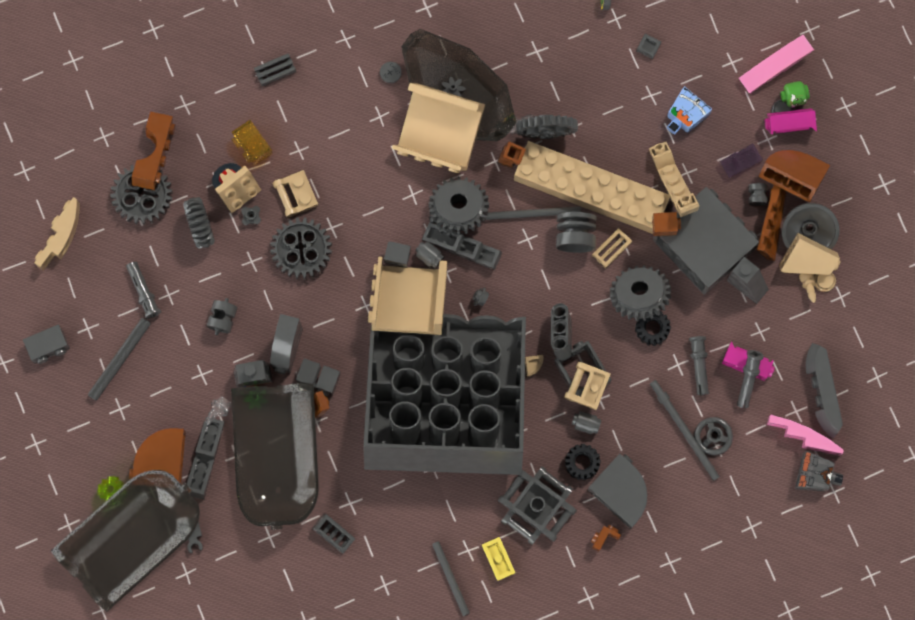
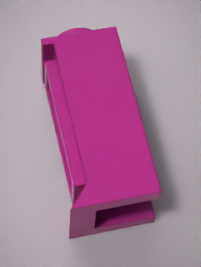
(791, 121)
(737, 358)

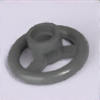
(712, 429)

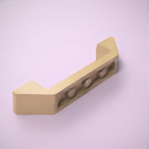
(675, 185)

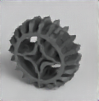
(198, 222)

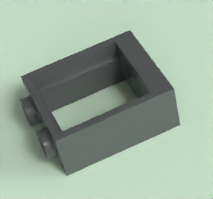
(579, 348)

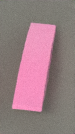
(776, 64)
(811, 439)

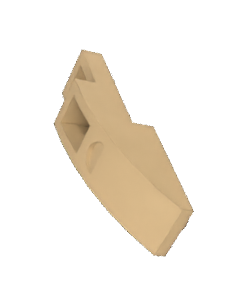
(65, 229)

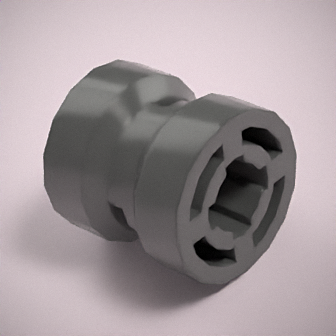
(758, 195)

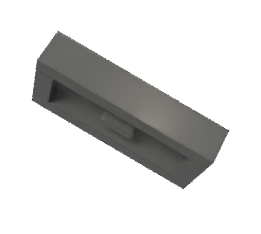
(277, 76)

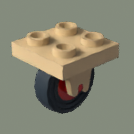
(234, 185)

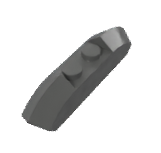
(829, 413)

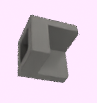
(397, 254)

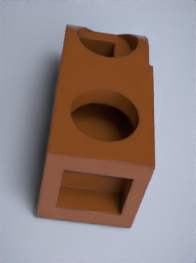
(511, 154)

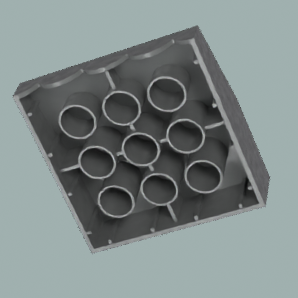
(447, 398)

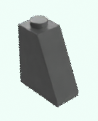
(748, 280)

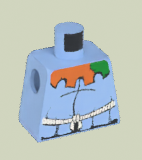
(687, 112)

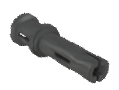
(146, 298)
(699, 356)
(750, 371)

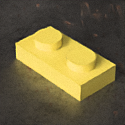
(498, 559)

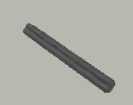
(119, 359)

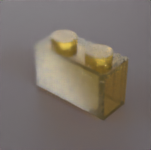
(251, 142)

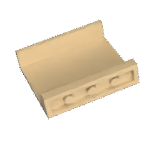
(440, 128)
(408, 299)

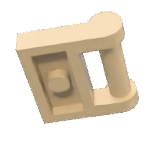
(301, 190)
(593, 389)

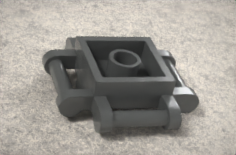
(537, 505)

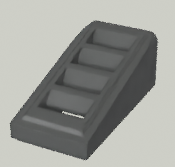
(321, 521)

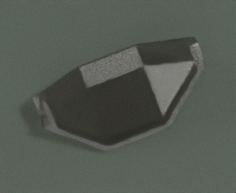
(435, 59)

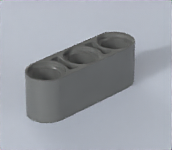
(561, 331)

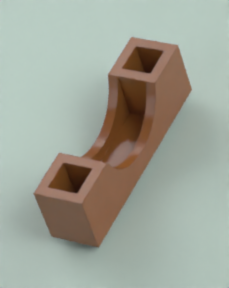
(147, 170)

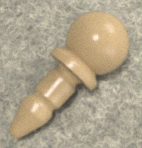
(808, 284)

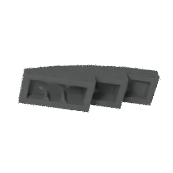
(462, 246)

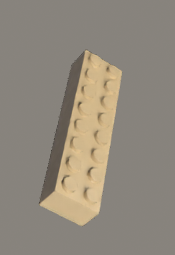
(590, 187)

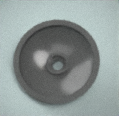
(823, 221)

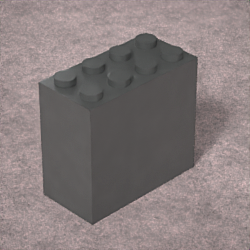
(708, 242)

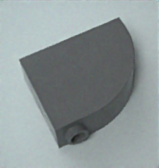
(285, 343)
(621, 490)

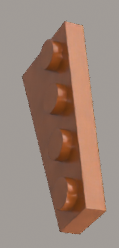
(772, 224)

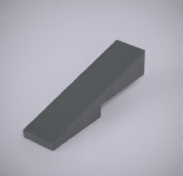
(205, 458)

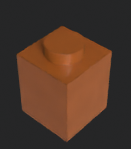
(665, 224)

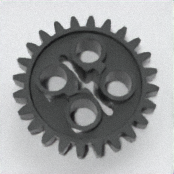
(546, 126)
(137, 210)
(318, 245)

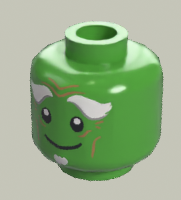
(795, 94)

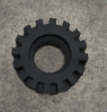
(657, 338)
(582, 473)

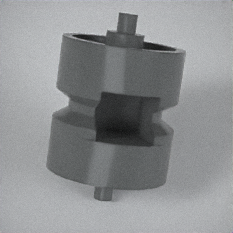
(222, 316)

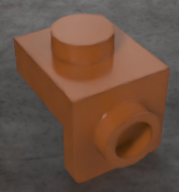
(321, 404)
(599, 538)

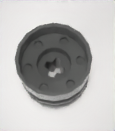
(576, 232)

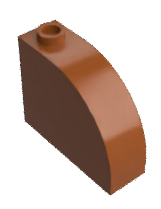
(795, 172)
(161, 452)

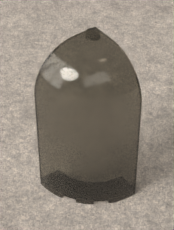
(275, 453)
(129, 535)

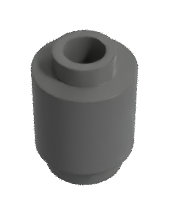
(429, 254)
(586, 422)

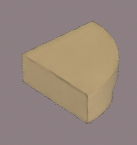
(533, 364)

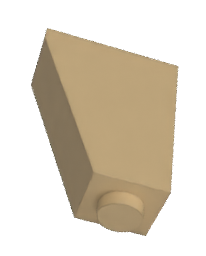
(809, 257)

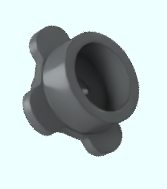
(251, 220)
(480, 297)

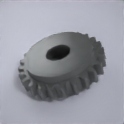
(463, 218)
(640, 306)

